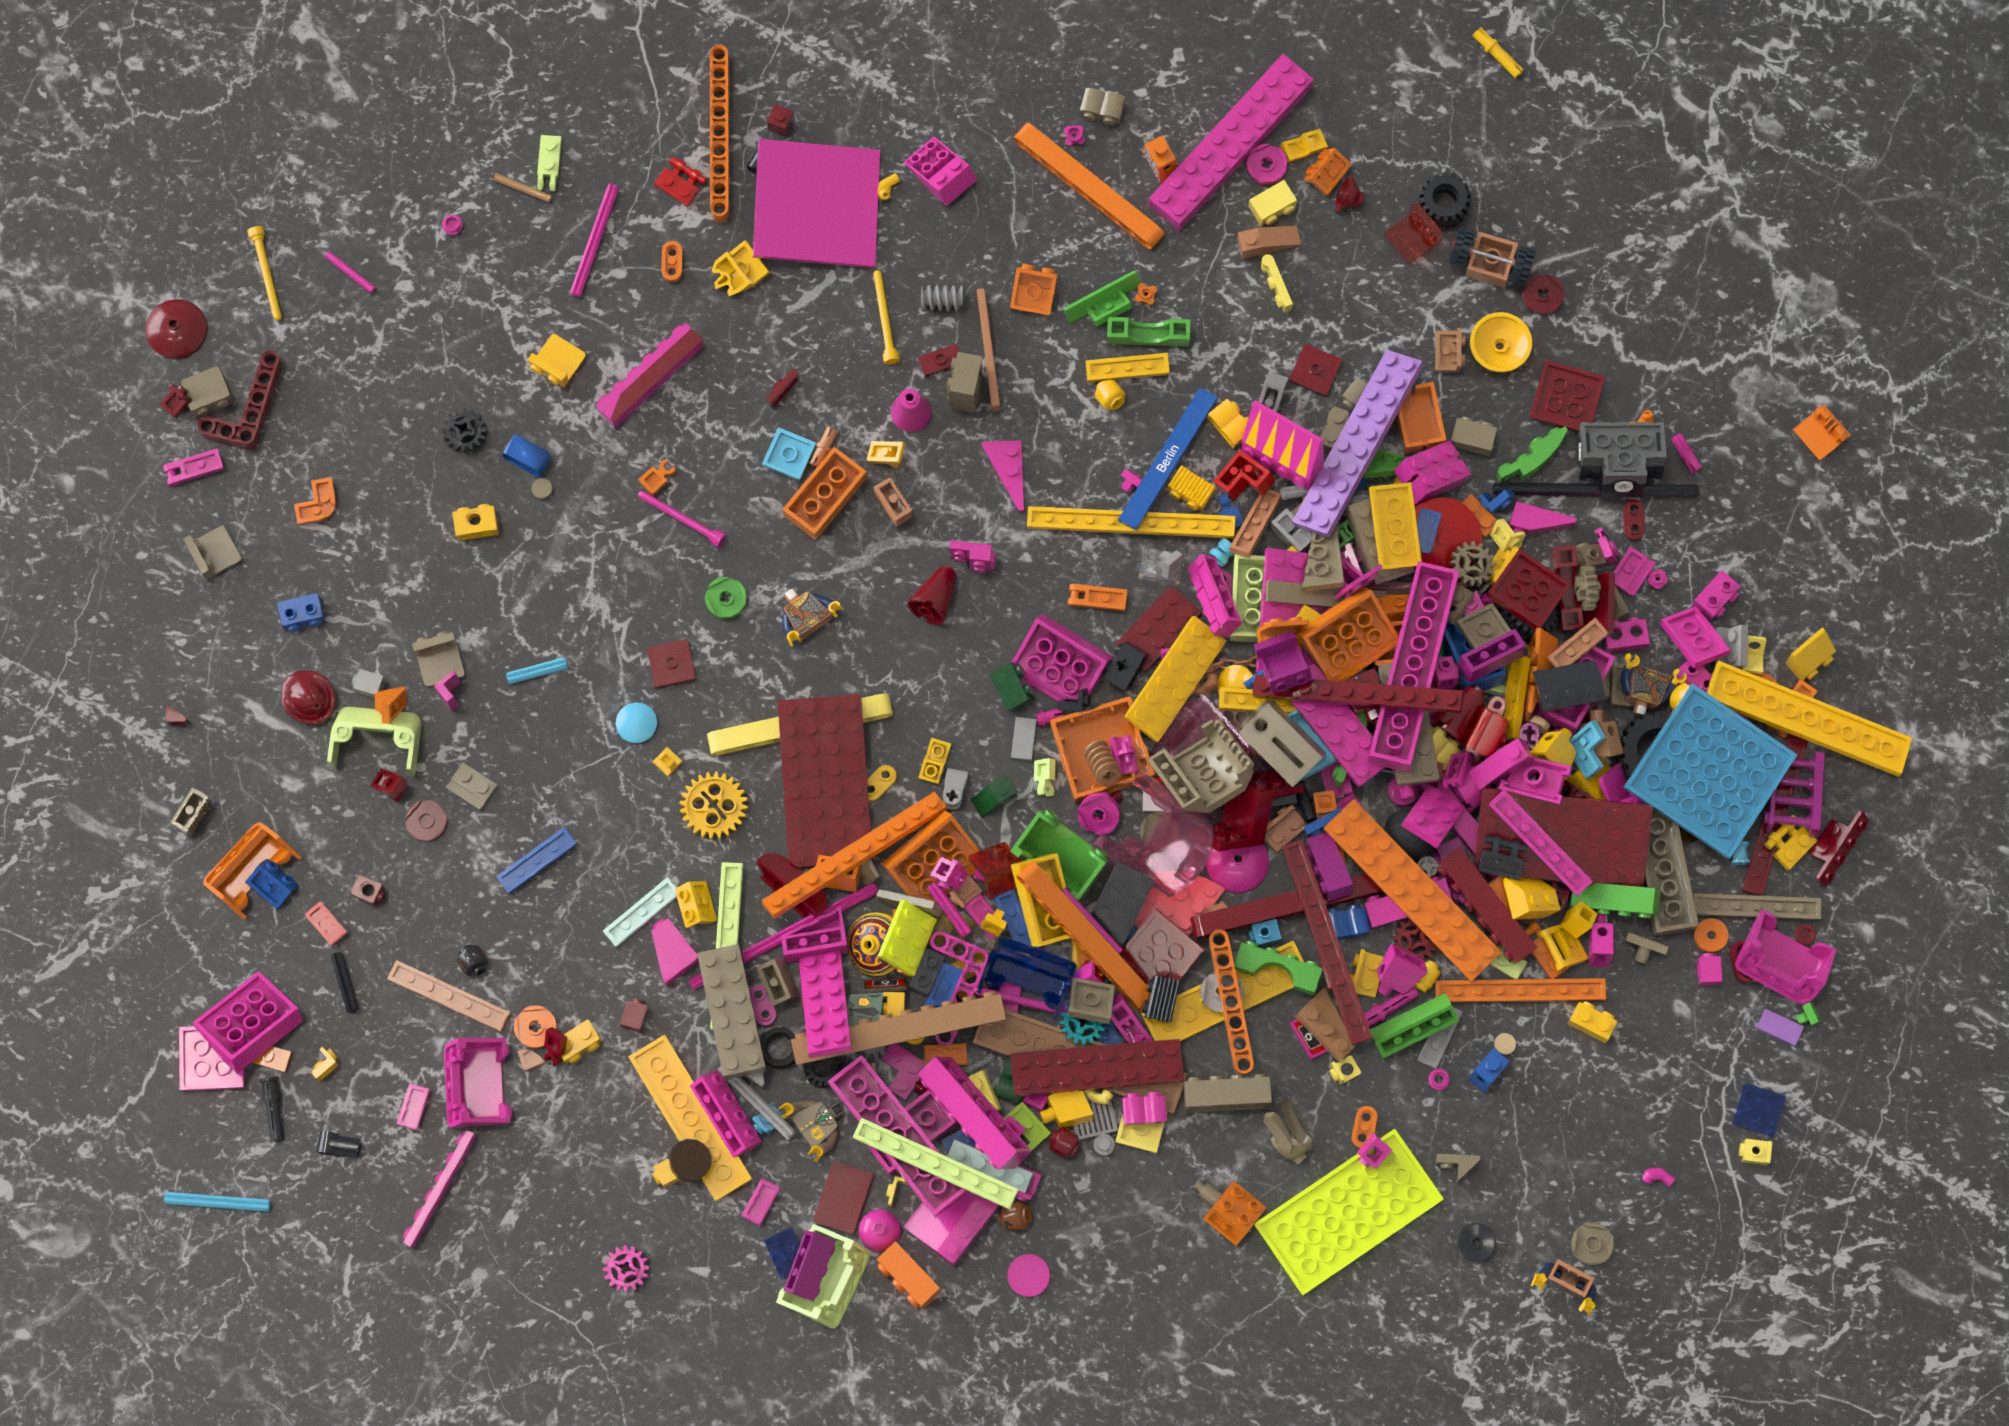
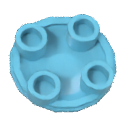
(636, 722)

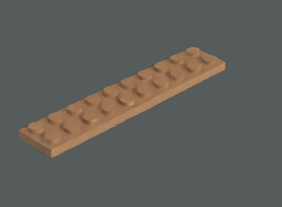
(1026, 1034)

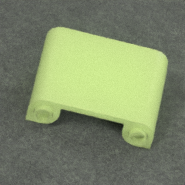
(836, 1287)

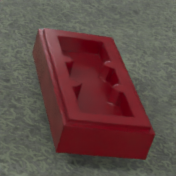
(938, 360)
(782, 387)

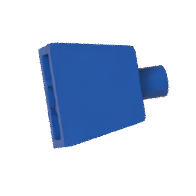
(1489, 1070)

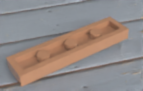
(1255, 524)

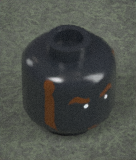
(472, 960)

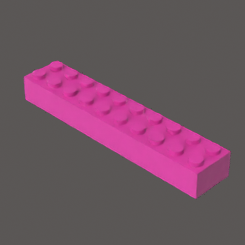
(1230, 142)
(1414, 663)

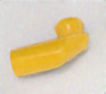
(885, 186)

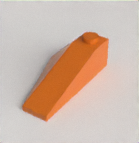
(1540, 648)

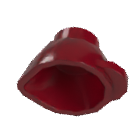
(1349, 195)

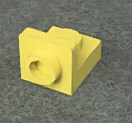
(1505, 536)

